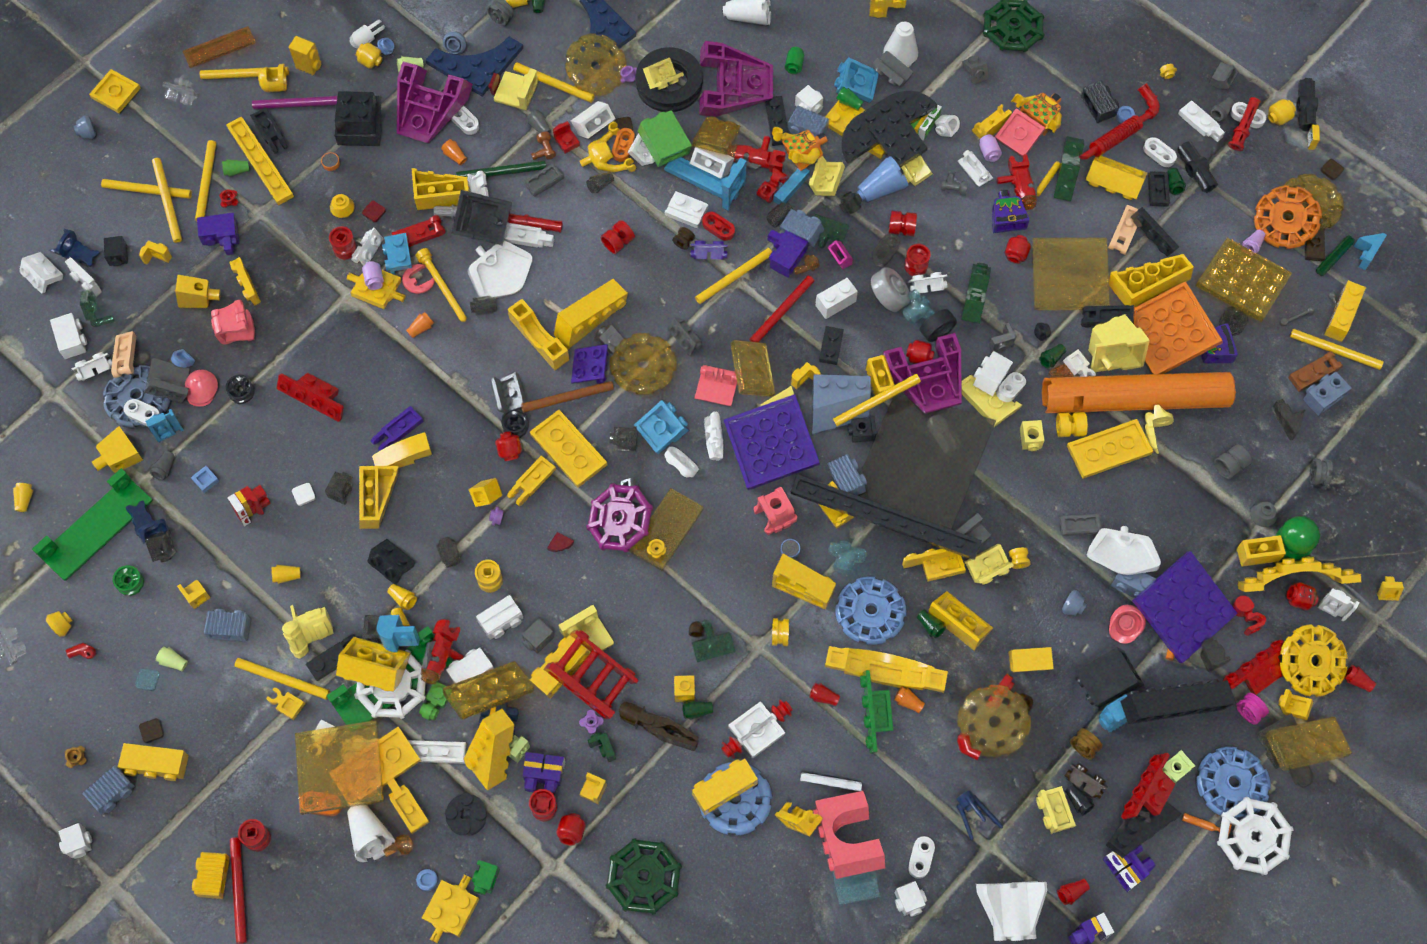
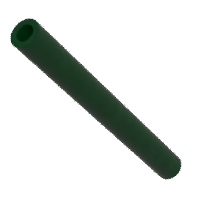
(504, 170)

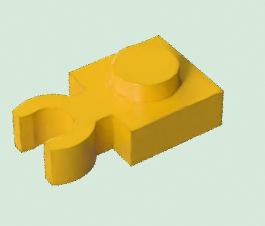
(288, 704)

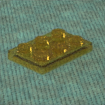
(716, 135)
(752, 368)

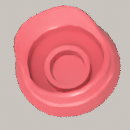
(201, 387)
(1126, 624)

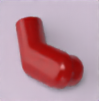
(81, 649)

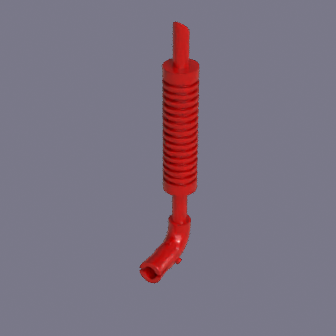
(1126, 128)

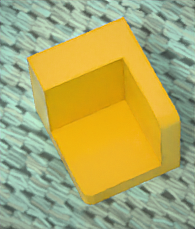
(485, 492)
(194, 594)
(593, 788)

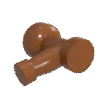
(544, 138)

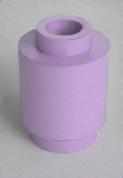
(990, 148)
(373, 275)

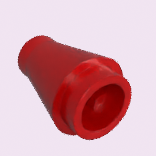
(1359, 678)
(823, 694)
(1073, 891)

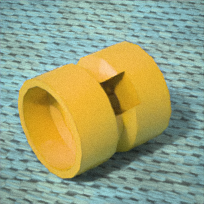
(1071, 424)
(488, 576)

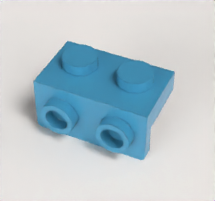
(398, 253)

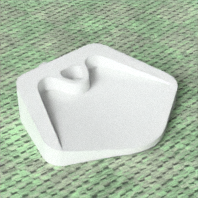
(500, 270)
(1124, 551)

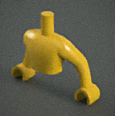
(600, 153)

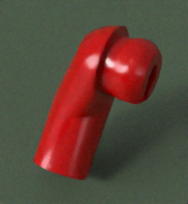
(966, 749)

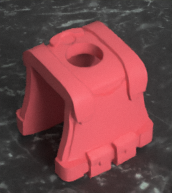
(233, 323)
(777, 518)

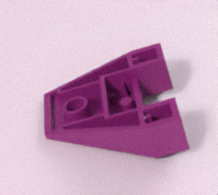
(740, 80)
(425, 110)
(939, 377)

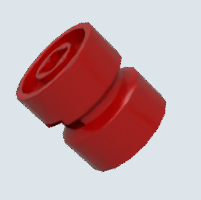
(902, 223)
(619, 235)
(342, 242)
(917, 259)
(543, 805)
(254, 835)

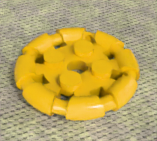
(1303, 660)

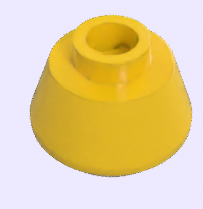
(342, 206)
(59, 623)

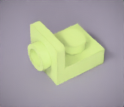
(518, 748)

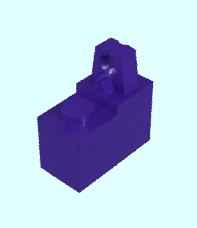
(219, 229)
(788, 251)

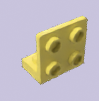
(517, 89)
(589, 623)

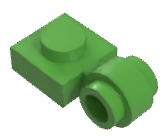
(436, 698)

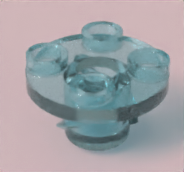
(918, 308)
(846, 556)

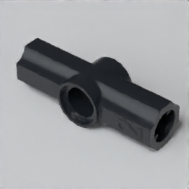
(1307, 104)
(1197, 167)

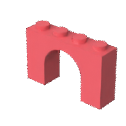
(844, 857)

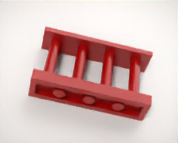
(588, 694)

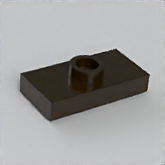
(1316, 247)

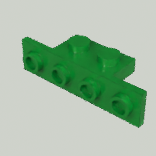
(877, 711)

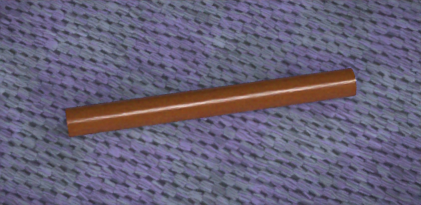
(567, 396)

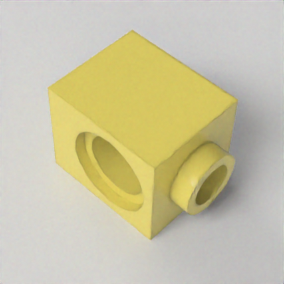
(1031, 428)

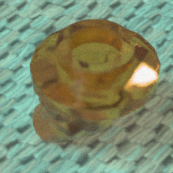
(811, 263)
(402, 843)

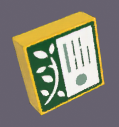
(1313, 137)

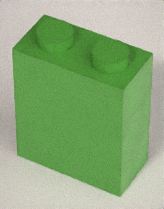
(664, 138)

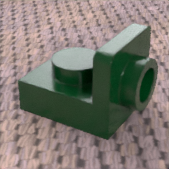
(606, 748)

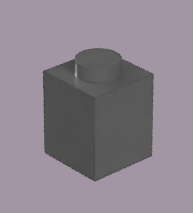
(537, 636)

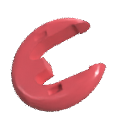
(410, 284)

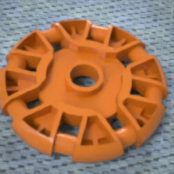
(1290, 227)

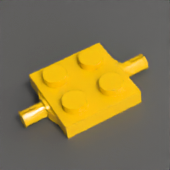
(377, 297)
(450, 908)

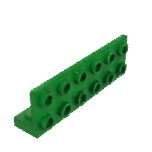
(93, 528)
(352, 710)

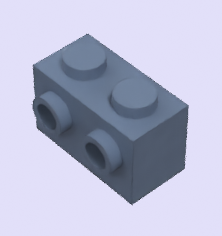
(1326, 393)
(1132, 584)

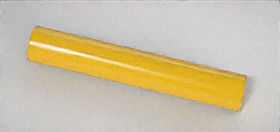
(1048, 178)

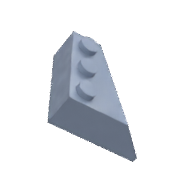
(835, 396)

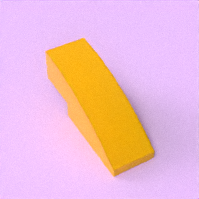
(403, 452)

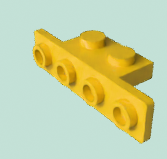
(936, 563)

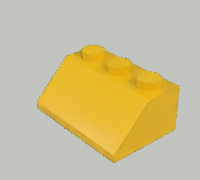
(1116, 177)
(372, 664)

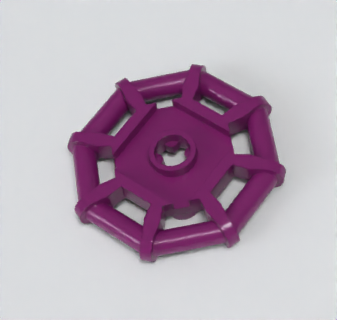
(629, 517)

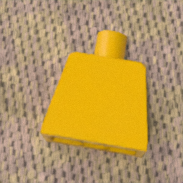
(194, 292)
(116, 452)

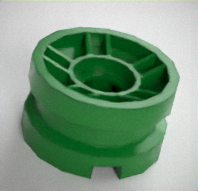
(121, 577)

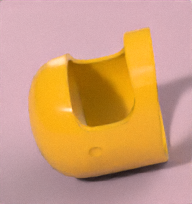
(273, 79)

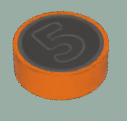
(330, 161)

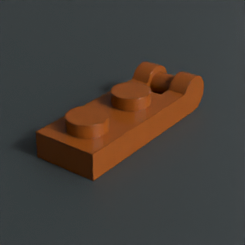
(1314, 371)

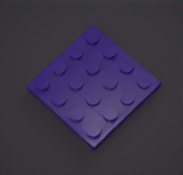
(771, 442)
(1184, 607)

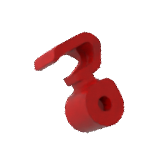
(768, 189)
(1244, 608)

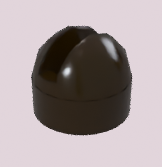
(696, 629)

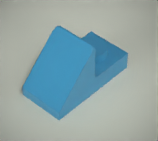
(1369, 246)

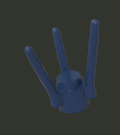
(969, 802)

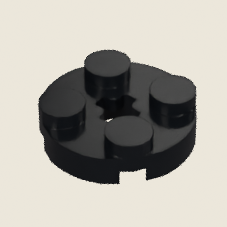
(466, 826)

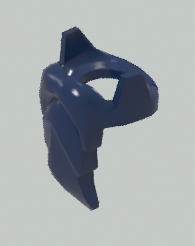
(74, 249)
(143, 522)

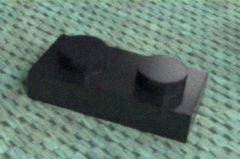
(1159, 189)
(831, 345)

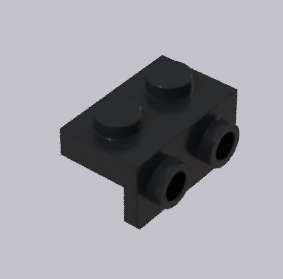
(390, 561)

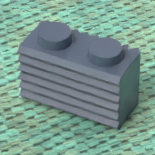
(807, 120)
(803, 226)
(846, 475)
(227, 626)
(109, 790)

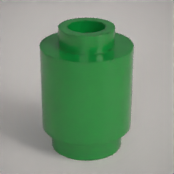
(794, 60)

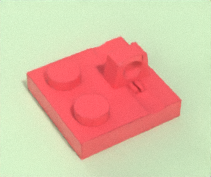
(1020, 133)

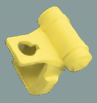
(306, 629)

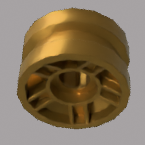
(1086, 744)

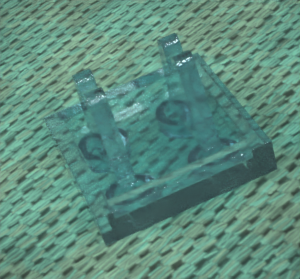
(856, 888)

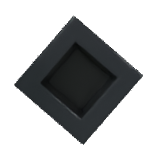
(115, 251)

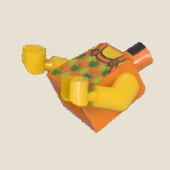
(1041, 109)
(801, 147)

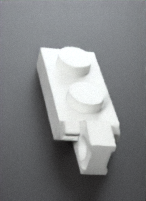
(1201, 121)
(527, 236)

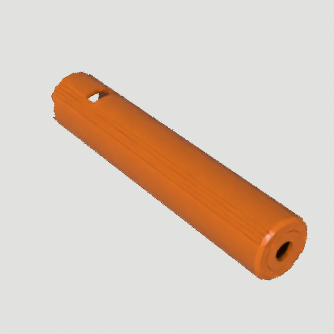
(1138, 392)

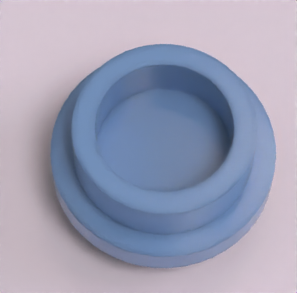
(386, 46)

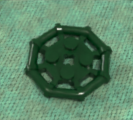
(1010, 32)
(643, 888)

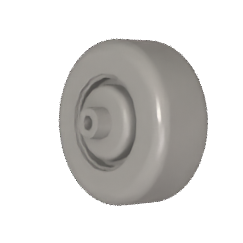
(890, 289)

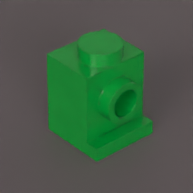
(485, 877)

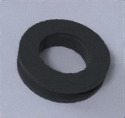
(670, 100)

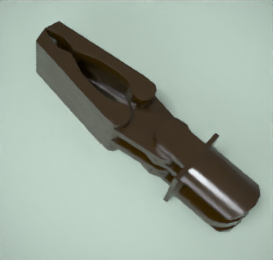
(657, 725)

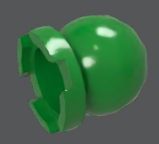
(1299, 537)

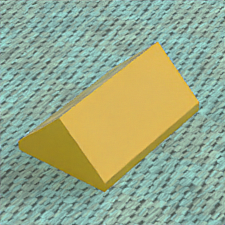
(960, 620)

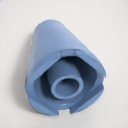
(882, 181)

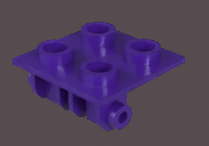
(590, 364)

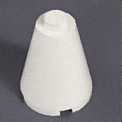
(748, 11)
(903, 44)
(367, 833)

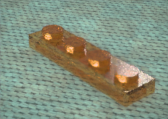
(219, 47)

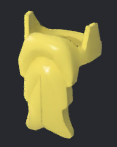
(1158, 419)

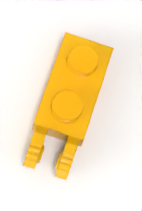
(532, 479)

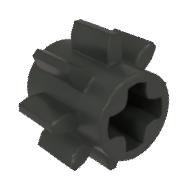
(850, 202)

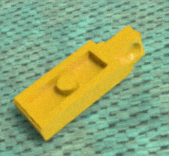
(244, 280)
(407, 806)

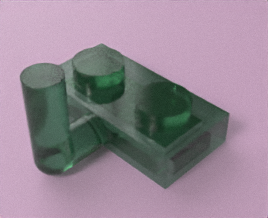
(832, 230)
(88, 307)
(713, 645)

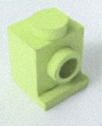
(1183, 764)

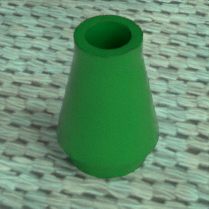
(849, 98)

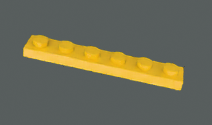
(260, 160)

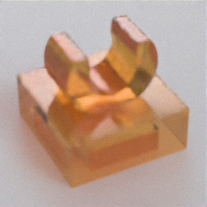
(1060, 371)

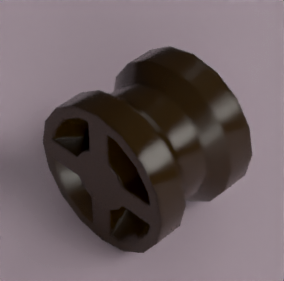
(683, 238)

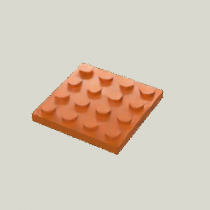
(1175, 329)

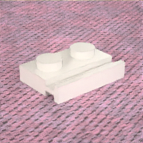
(686, 209)
(81, 275)
(1338, 604)

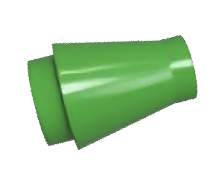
(234, 167)

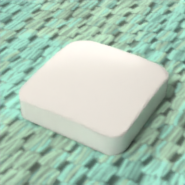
(303, 494)

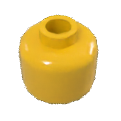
(369, 55)
(1281, 112)

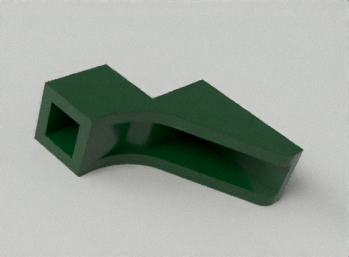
(1069, 168)
(976, 293)

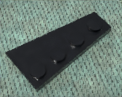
(1140, 828)

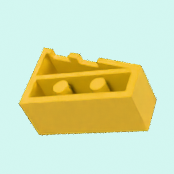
(437, 189)
(374, 493)
(803, 582)

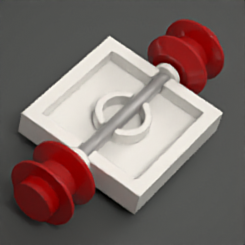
(756, 729)

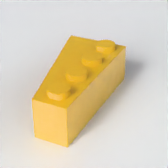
(1145, 282)
(588, 313)
(490, 749)

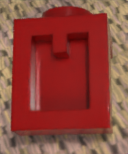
(565, 137)

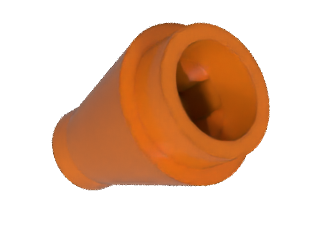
(453, 151)
(420, 325)
(908, 699)

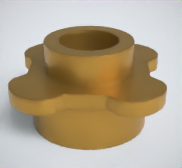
(70, 753)

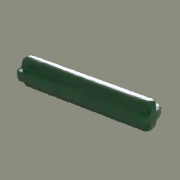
(1335, 255)

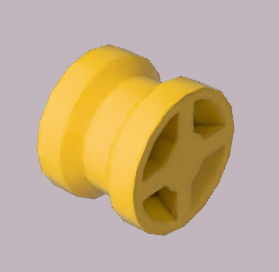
(1019, 558)

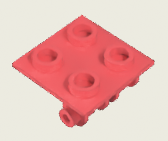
(716, 385)

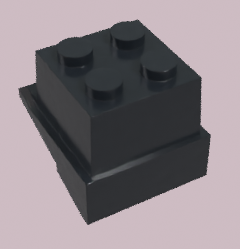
(358, 119)
(481, 217)

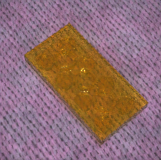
(669, 524)
(488, 690)
(1308, 743)

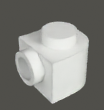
(947, 125)

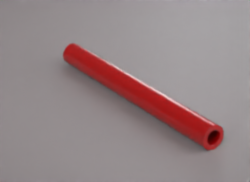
(782, 309)
(238, 891)

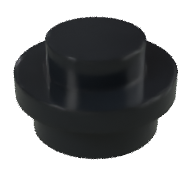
(1042, 331)

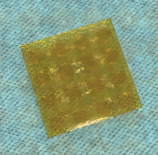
(1070, 273)
(1244, 279)
(338, 767)

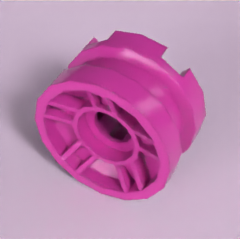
(1252, 708)

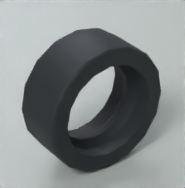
(938, 325)

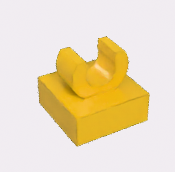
(1390, 589)

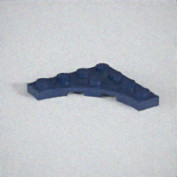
(606, 22)
(479, 67)

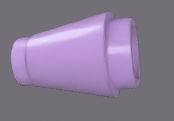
(1254, 241)

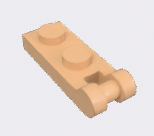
(1124, 231)
(123, 354)

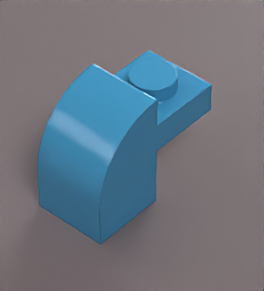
(395, 634)

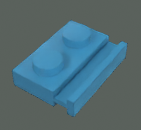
(163, 425)

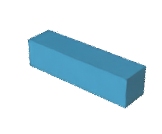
(791, 186)

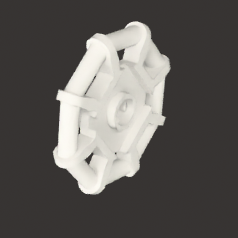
(399, 694)
(1243, 832)

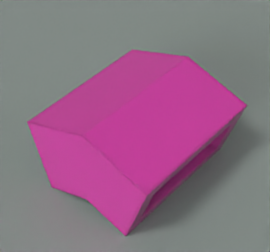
(845, 262)

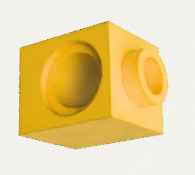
(684, 688)

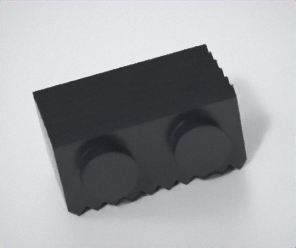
(1099, 101)

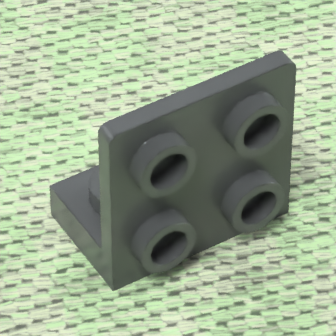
(167, 380)

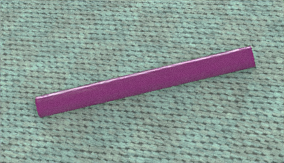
(294, 102)

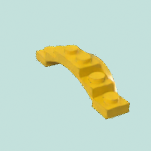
(1290, 566)
(886, 668)

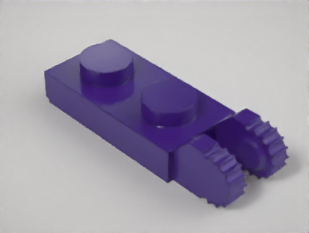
(398, 428)

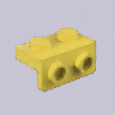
(661, 73)
(916, 170)
(826, 177)
(988, 564)
(1056, 810)

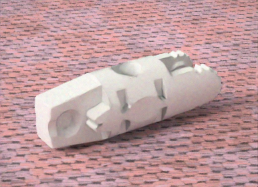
(714, 436)

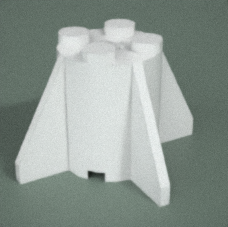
(1013, 908)

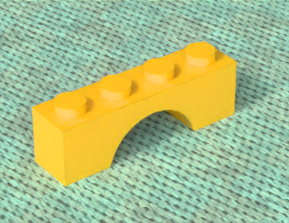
(527, 323)

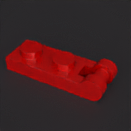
(420, 232)

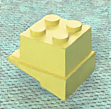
(1117, 345)

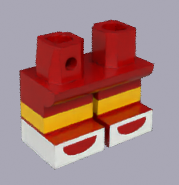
(248, 502)

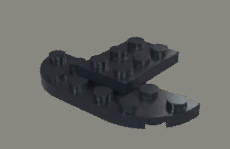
(890, 127)

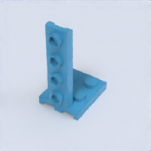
(725, 188)

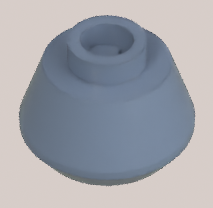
(454, 43)
(85, 128)
(1074, 603)

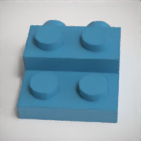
(858, 78)
(662, 426)

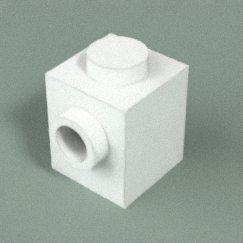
(809, 99)
(75, 841)
(910, 899)

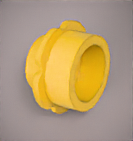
(1168, 71)
(656, 543)

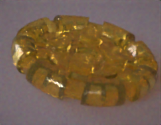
(599, 55)
(1320, 194)
(643, 353)
(994, 708)

